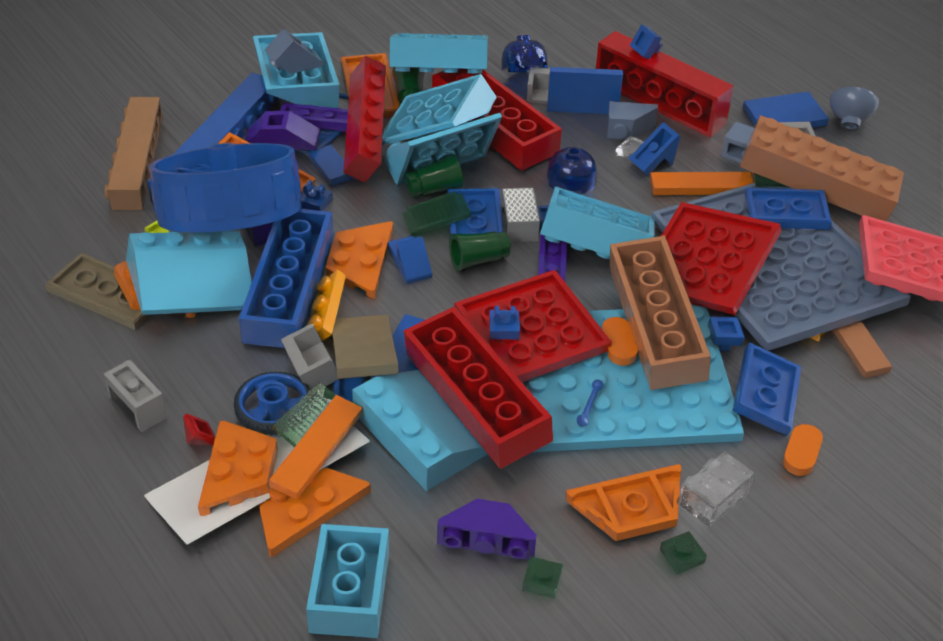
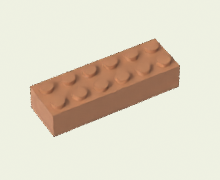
(815, 164)
(659, 313)

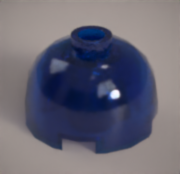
(523, 54)
(572, 170)

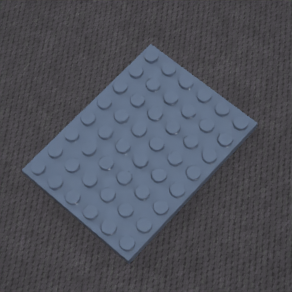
(807, 281)

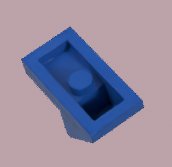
(658, 146)
(411, 258)

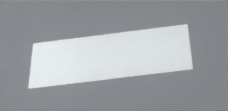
(179, 498)

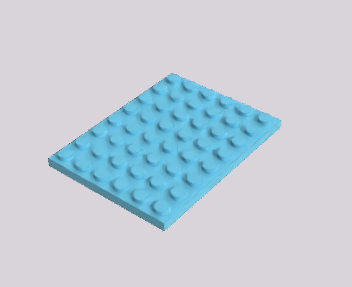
(630, 412)

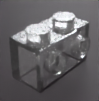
(716, 488)

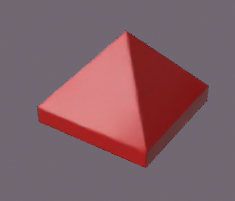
(198, 431)

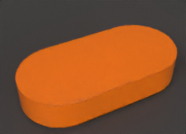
(623, 342)
(802, 450)

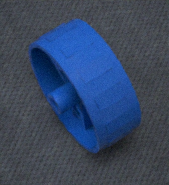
(225, 187)

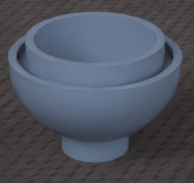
(853, 106)

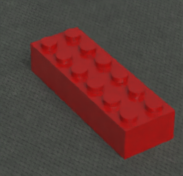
(677, 87)
(523, 132)
(478, 387)

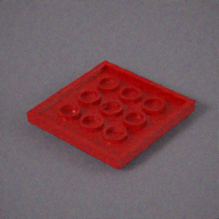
(718, 253)
(552, 325)

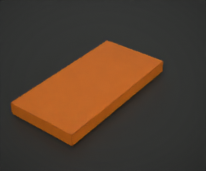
(349, 64)

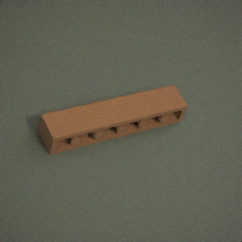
(134, 154)

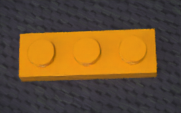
(327, 303)

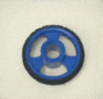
(272, 400)

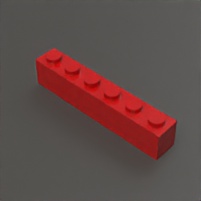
(365, 119)

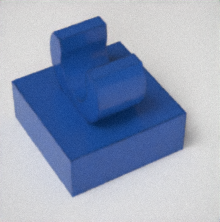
(646, 42)
(315, 197)
(504, 323)
(725, 332)

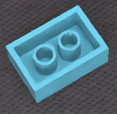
(348, 581)

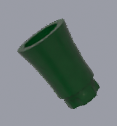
(408, 82)
(435, 177)
(478, 248)

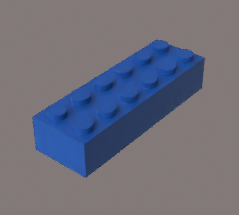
(286, 278)

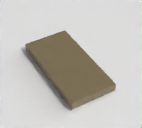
(94, 287)
(364, 347)

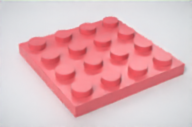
(902, 258)

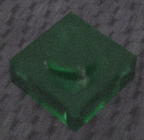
(683, 552)
(542, 577)

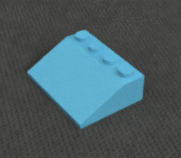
(439, 51)
(306, 87)
(439, 109)
(466, 141)
(592, 223)
(188, 271)
(416, 426)

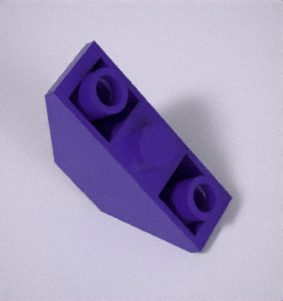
(284, 129)
(487, 529)

